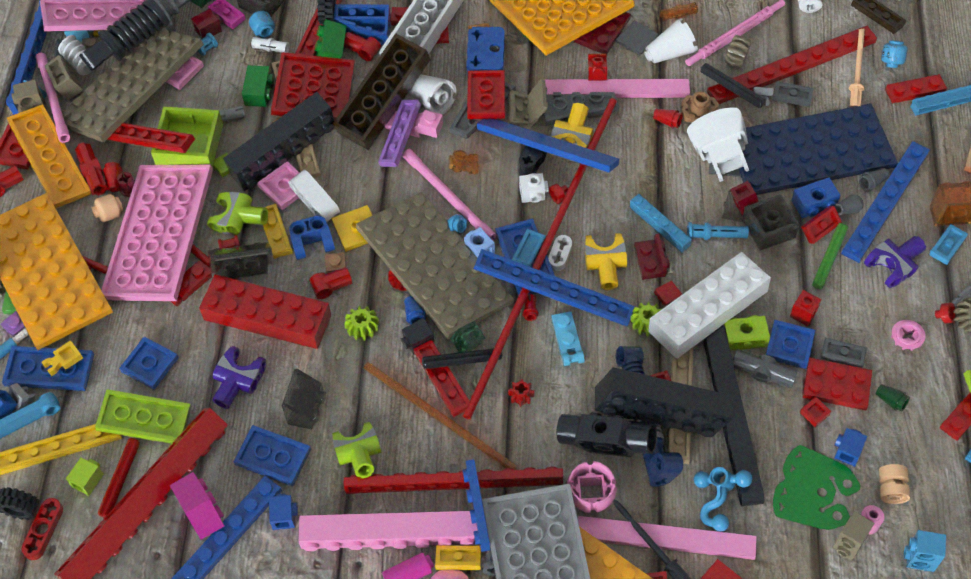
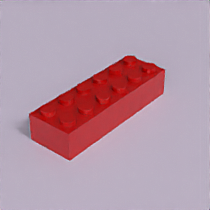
(265, 311)

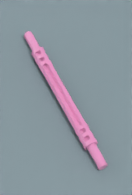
(740, 29)

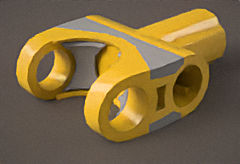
(574, 129)
(606, 260)

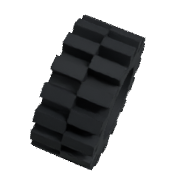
(326, 10)
(18, 503)

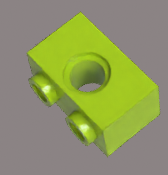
(756, 338)

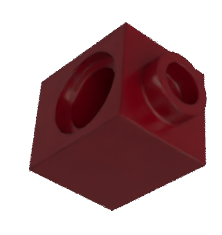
(743, 196)

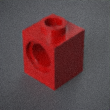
(805, 308)

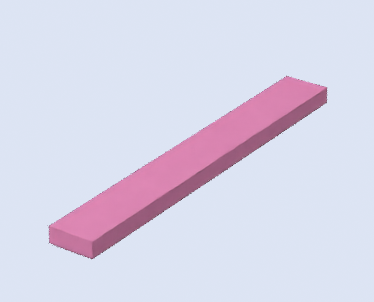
(623, 87)
(672, 538)

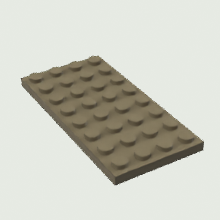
(129, 84)
(433, 264)

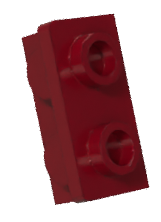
(651, 258)

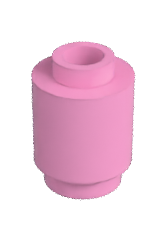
(875, 515)

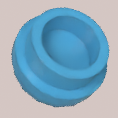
(457, 223)

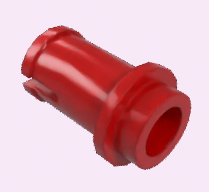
(530, 311)

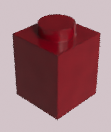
(206, 23)

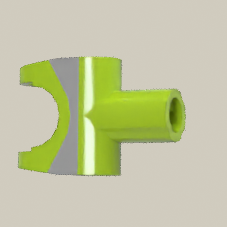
(237, 213)
(358, 450)

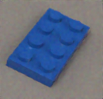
(509, 240)
(26, 369)

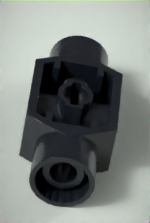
(606, 434)

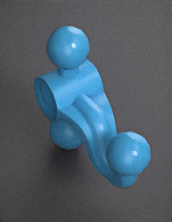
(703, 479)

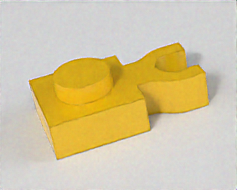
(64, 356)

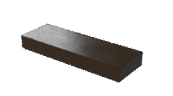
(880, 14)

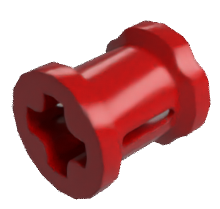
(228, 243)

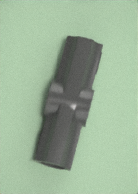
(764, 368)

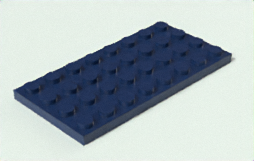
(815, 148)

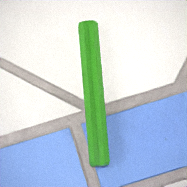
(830, 256)

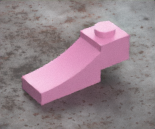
(426, 123)

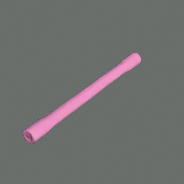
(61, 127)
(417, 163)

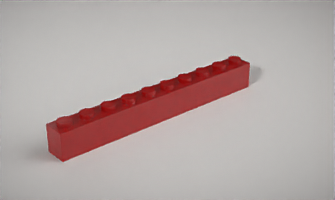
(143, 497)

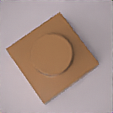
(334, 262)

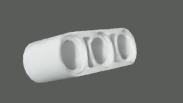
(313, 195)

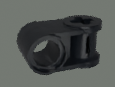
(531, 160)

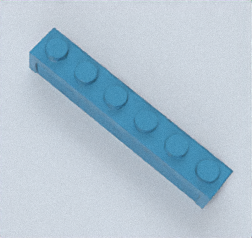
(941, 100)
(660, 223)

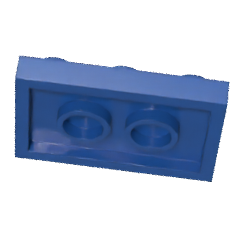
(272, 455)

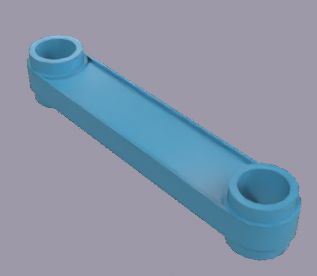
(45, 406)

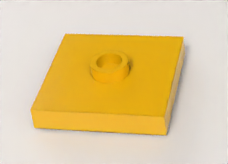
(346, 227)

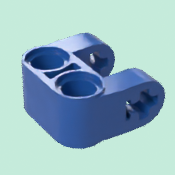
(310, 235)

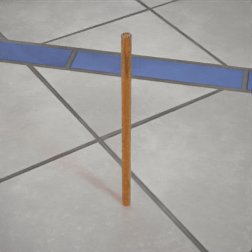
(439, 416)

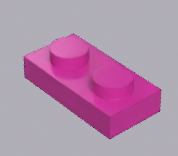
(228, 13)

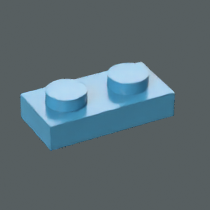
(948, 244)

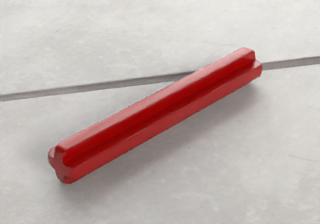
(119, 477)

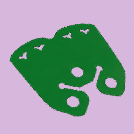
(801, 485)

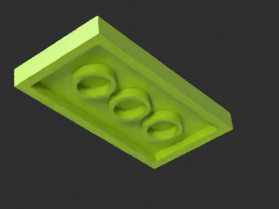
(142, 416)

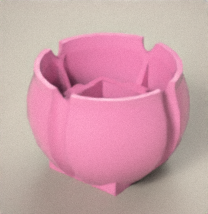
(592, 475)

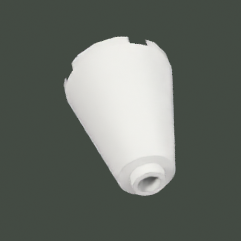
(672, 43)
(434, 93)

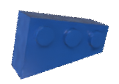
(365, 20)

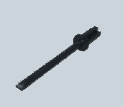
(672, 567)

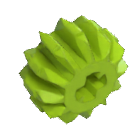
(641, 317)
(361, 323)

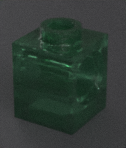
(467, 337)

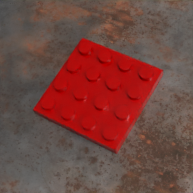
(304, 75)

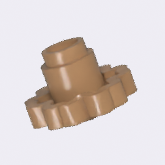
(697, 106)

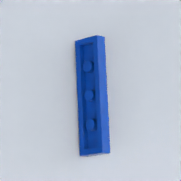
(477, 515)

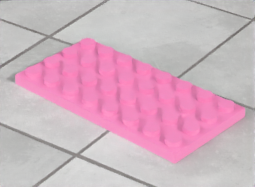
(157, 233)

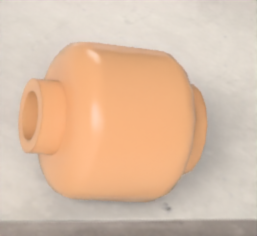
(107, 208)

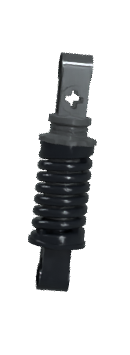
(131, 30)

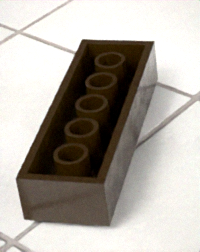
(382, 91)

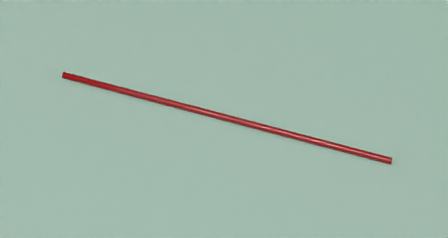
(537, 265)

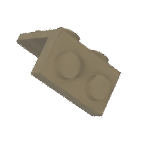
(527, 109)

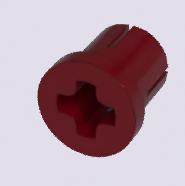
(123, 182)

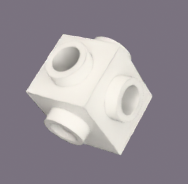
(532, 187)

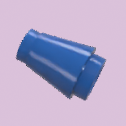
(413, 310)

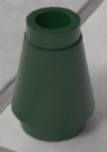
(894, 398)

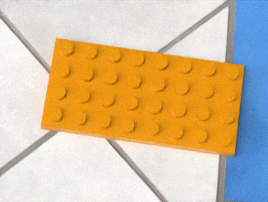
(47, 273)

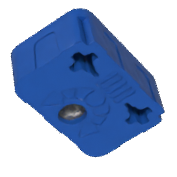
(485, 49)

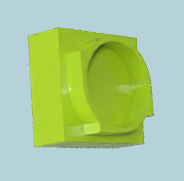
(202, 124)

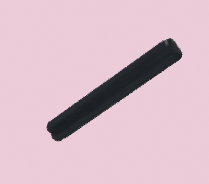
(732, 85)
(457, 358)

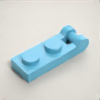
(567, 338)

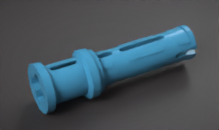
(707, 231)

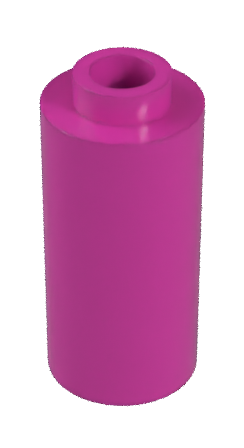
(412, 568)

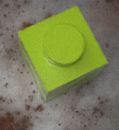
(85, 475)

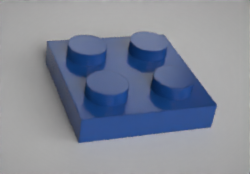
(790, 344)
(149, 363)

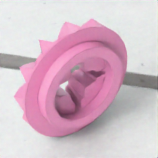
(906, 327)

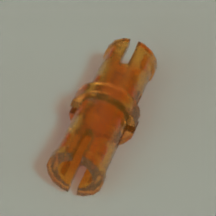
(678, 11)

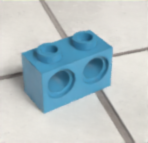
(925, 550)

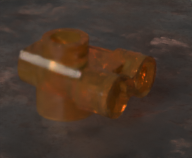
(462, 162)

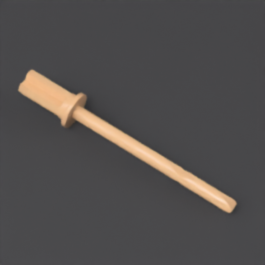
(857, 88)

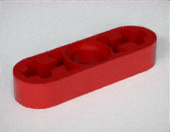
(29, 541)

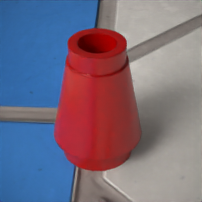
(668, 117)
(111, 173)

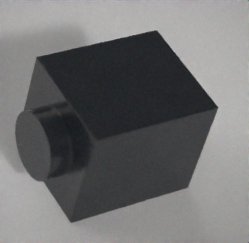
(416, 335)

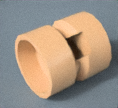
(894, 484)

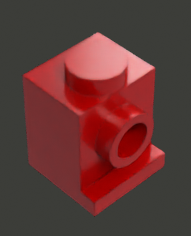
(597, 67)

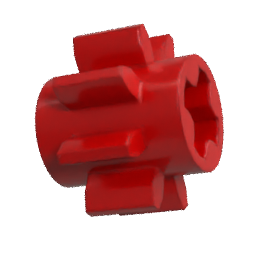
(518, 387)

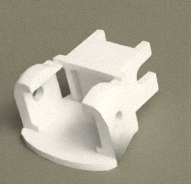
(720, 139)

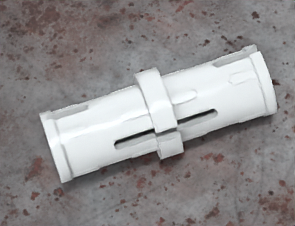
(270, 45)

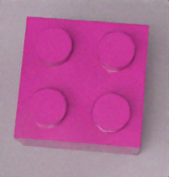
(198, 505)

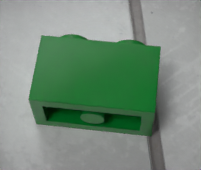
(330, 39)
(257, 86)

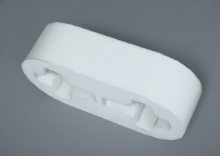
(564, 254)

